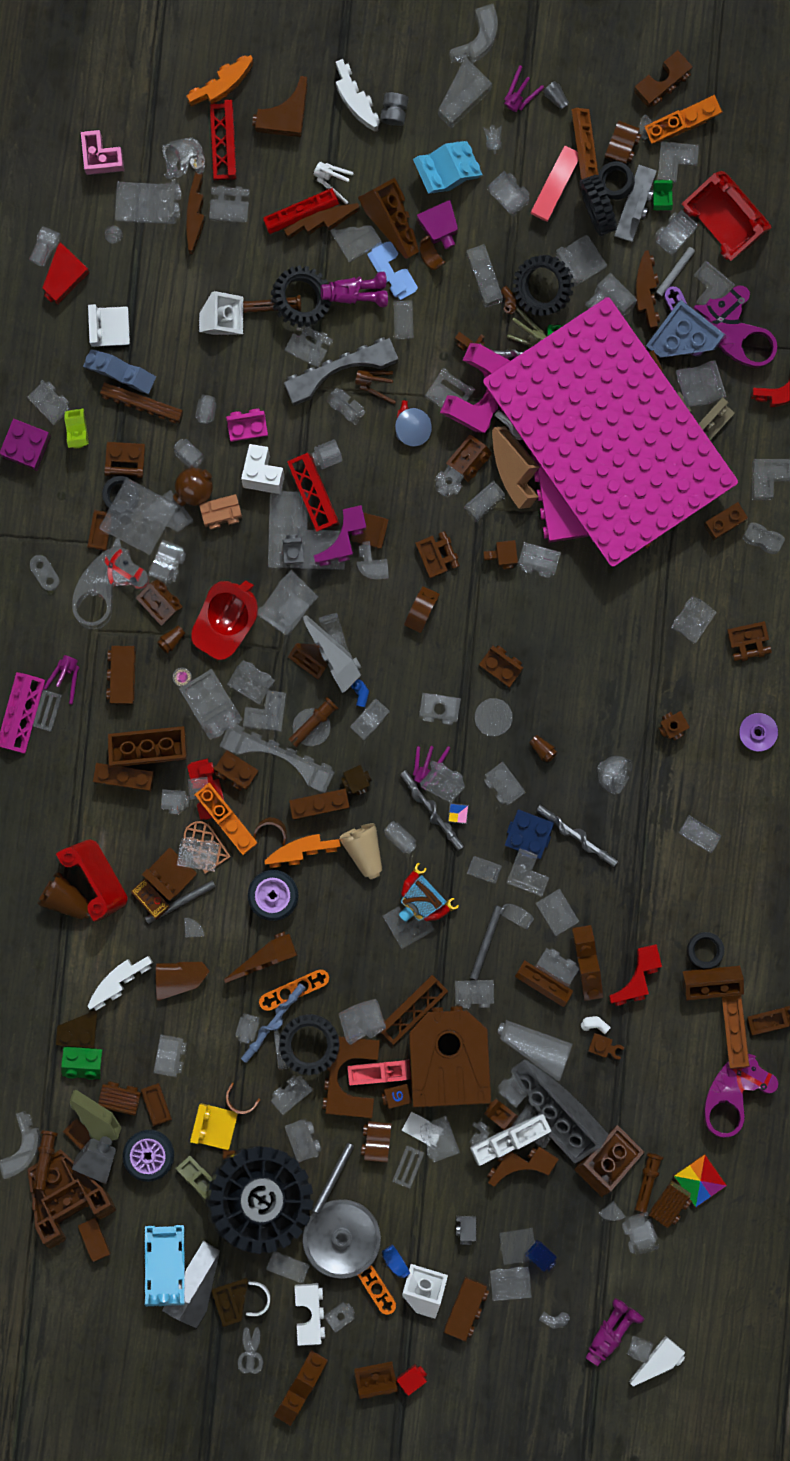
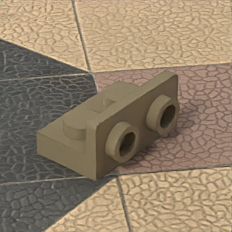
(716, 418)

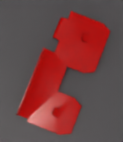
(204, 769)

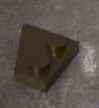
(78, 1032)
(230, 1301)

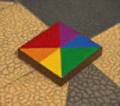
(700, 1180)

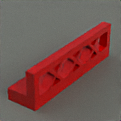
(229, 137)
(319, 487)

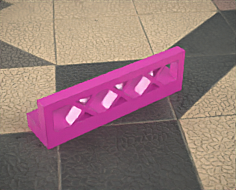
(16, 712)

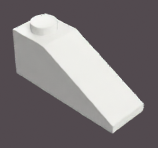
(662, 1359)

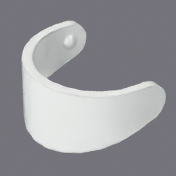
(268, 1296)

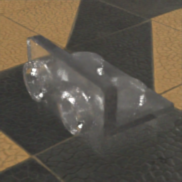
(49, 402)
(443, 782)
(504, 784)
(198, 854)
(474, 992)
(510, 1283)

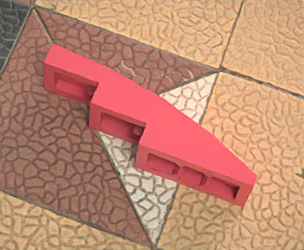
(555, 184)

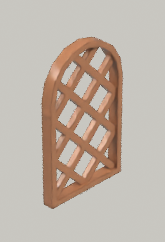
(202, 840)

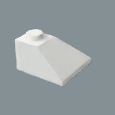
(222, 315)
(424, 1290)

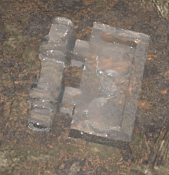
(229, 210)
(306, 350)

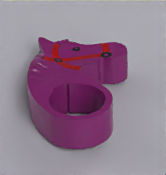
(730, 1086)

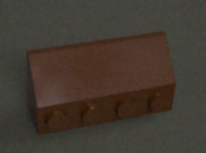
(147, 746)

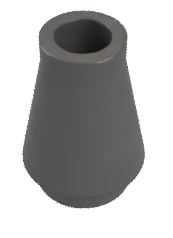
(556, 95)

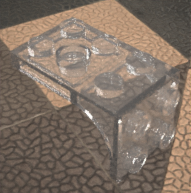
(148, 202)
(211, 704)

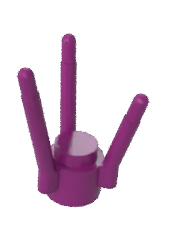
(514, 100)
(65, 665)
(420, 773)

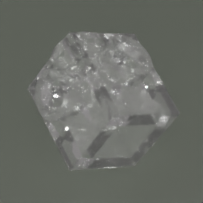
(452, 475)

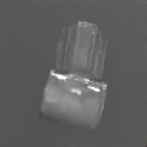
(46, 242)

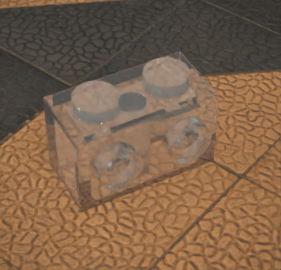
(557, 967)
(288, 1097)

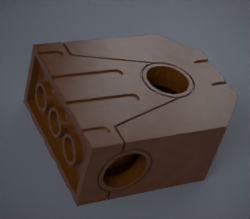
(454, 1077)

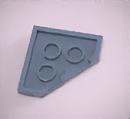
(685, 333)

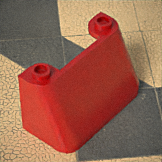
(727, 214)
(100, 875)

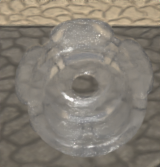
(113, 234)

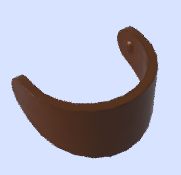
(429, 254)
(272, 821)

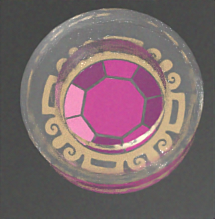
(182, 676)

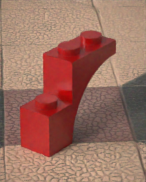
(648, 961)

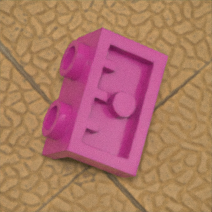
(247, 425)

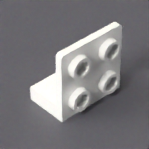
(108, 326)

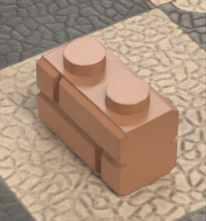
(221, 511)

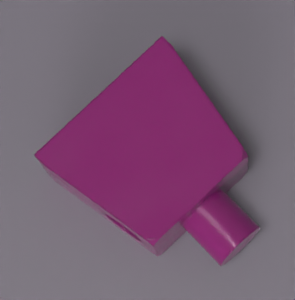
(439, 224)

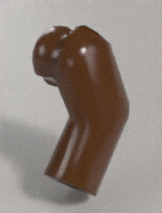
(510, 302)

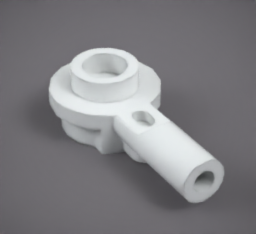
(502, 417)

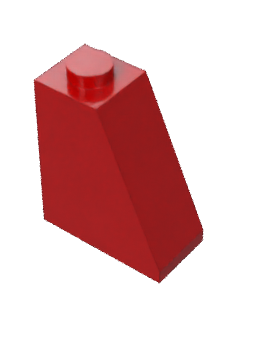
(63, 275)

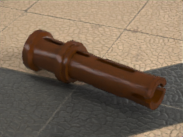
(249, 305)
(320, 715)
(45, 1151)
(650, 1172)

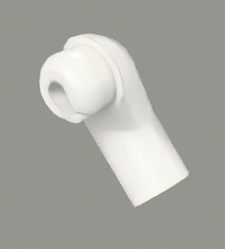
(594, 1022)

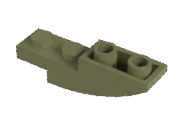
(195, 1176)

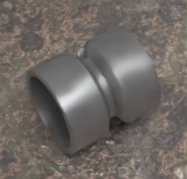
(394, 109)

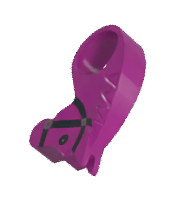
(725, 315)

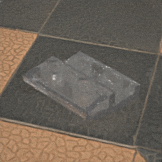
(362, 1020)

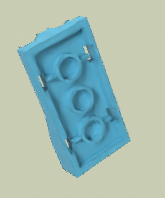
(164, 1265)

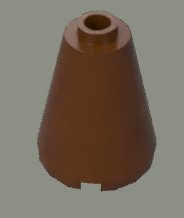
(64, 898)

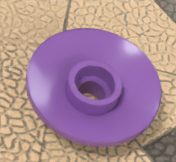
(768, 732)

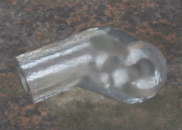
(555, 1322)

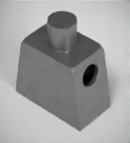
(95, 1159)

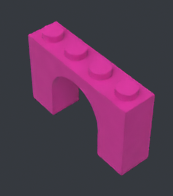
(478, 415)

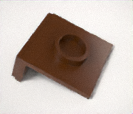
(375, 531)

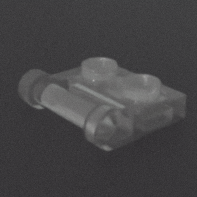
(439, 392)

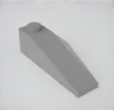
(342, 665)

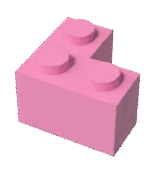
(98, 159)

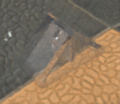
(484, 869)

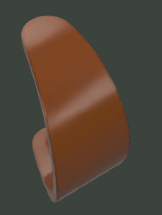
(234, 1109)

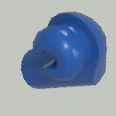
(362, 692)

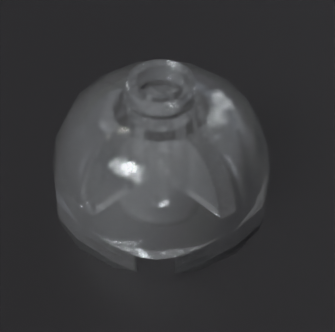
(613, 773)

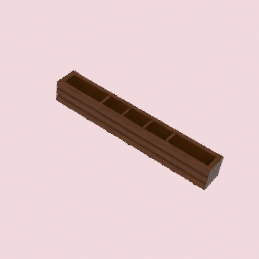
(141, 403)

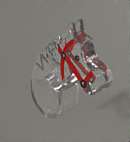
(105, 572)

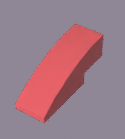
(379, 1072)

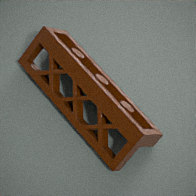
(397, 1014)

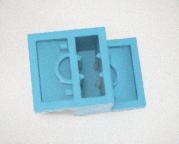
(447, 167)

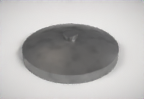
(342, 1239)

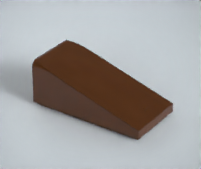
(94, 1239)

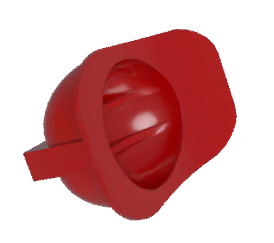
(225, 619)

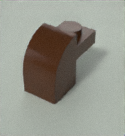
(421, 609)

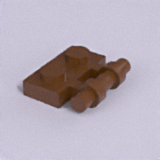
(431, 555)
(748, 635)

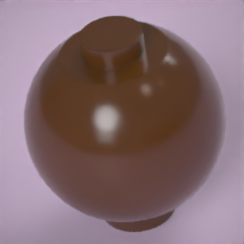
(193, 487)

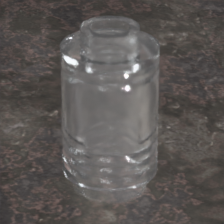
(400, 837)

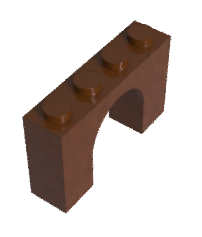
(337, 1100)

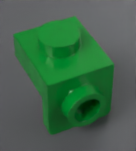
(662, 195)

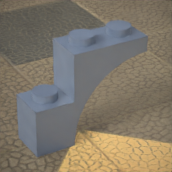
(119, 370)

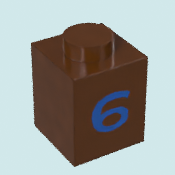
(396, 1096)

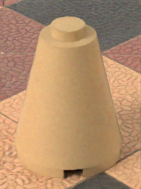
(364, 849)

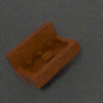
(376, 1380)

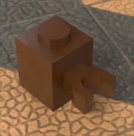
(505, 554)

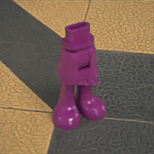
(347, 290)
(606, 1338)

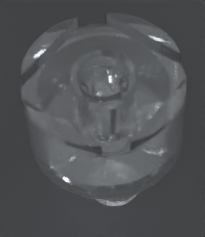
(641, 1233)

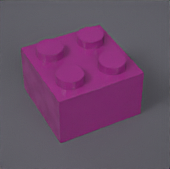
(25, 444)

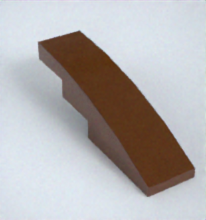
(329, 218)
(194, 219)
(769, 1020)

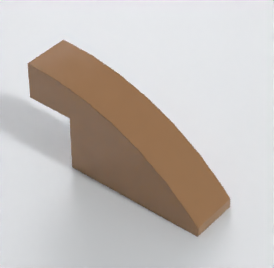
(514, 467)

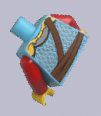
(422, 899)

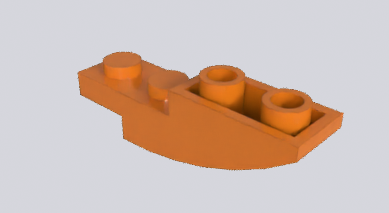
(229, 78)
(683, 120)
(226, 818)
(294, 850)

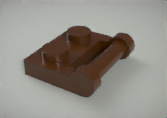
(125, 454)

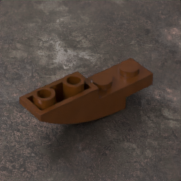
(645, 283)

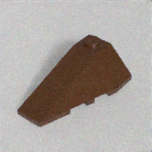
(272, 953)

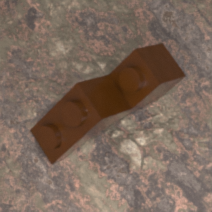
(588, 962)
(539, 1160)
(300, 1388)

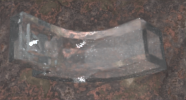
(480, 46)
(25, 1155)

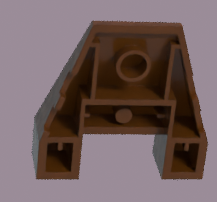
(64, 1195)

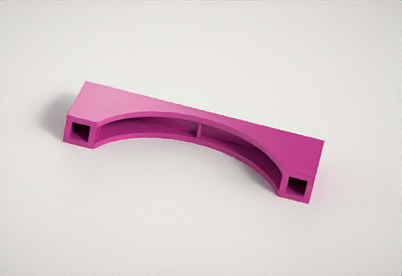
(559, 518)

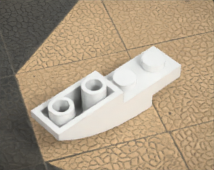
(357, 103)
(111, 985)

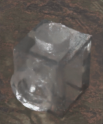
(247, 1028)

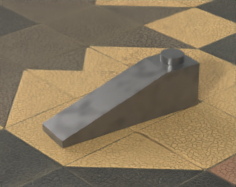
(198, 1286)

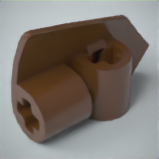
(178, 977)

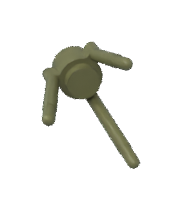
(535, 335)

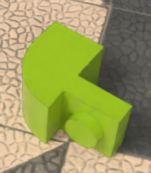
(76, 428)

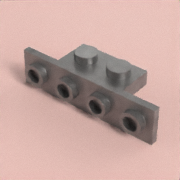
(635, 203)

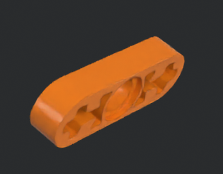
(380, 1304)

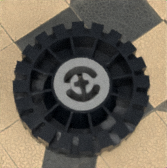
(243, 1224)

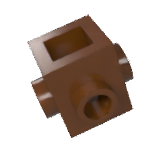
(678, 720)

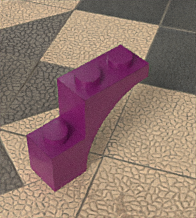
(341, 548)

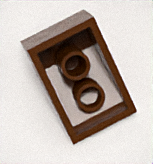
(610, 1162)

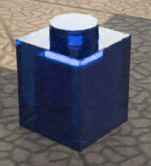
(541, 1256)

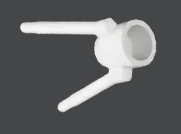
(325, 171)

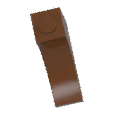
(286, 117)

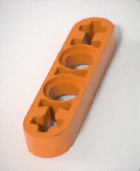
(292, 986)

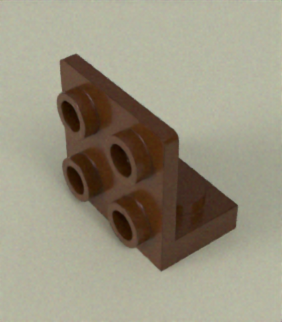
(168, 876)

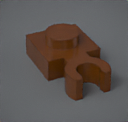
(602, 1046)

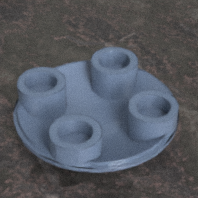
(413, 427)

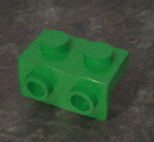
(81, 1063)

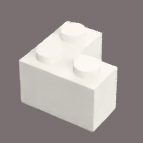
(259, 474)

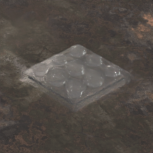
(138, 516)

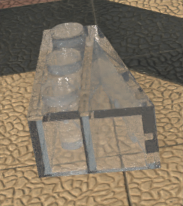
(464, 93)

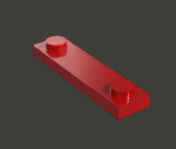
(300, 210)

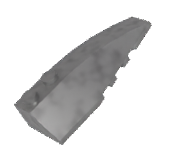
(569, 1121)

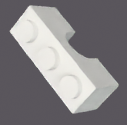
(311, 1331)

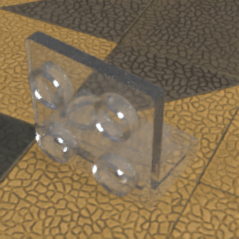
(581, 259)
(701, 384)
(271, 615)
(302, 1139)

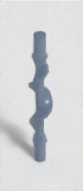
(274, 1025)

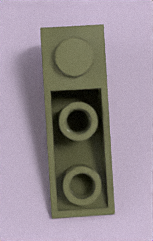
(95, 1117)

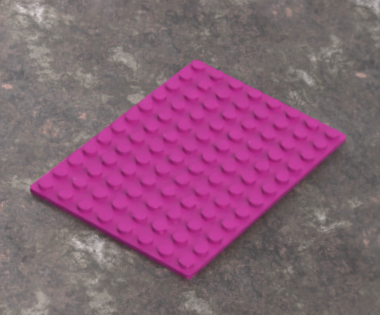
(610, 431)

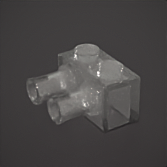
(613, 289)

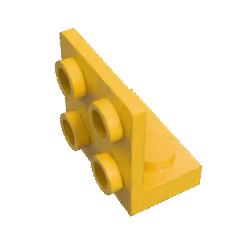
(214, 1126)

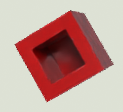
(412, 1379)

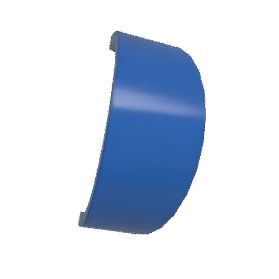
(395, 1262)

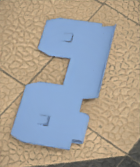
(401, 281)

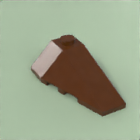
(387, 211)

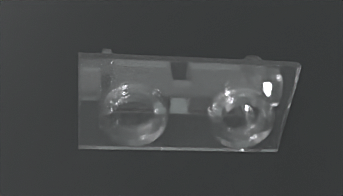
(339, 400)

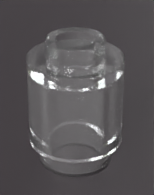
(206, 409)

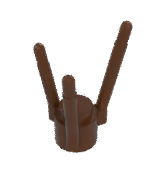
(365, 378)

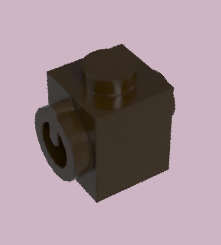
(356, 780)

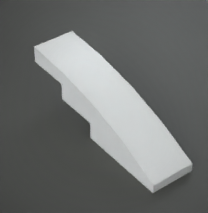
(510, 1139)

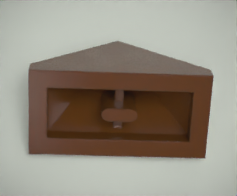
(309, 658)

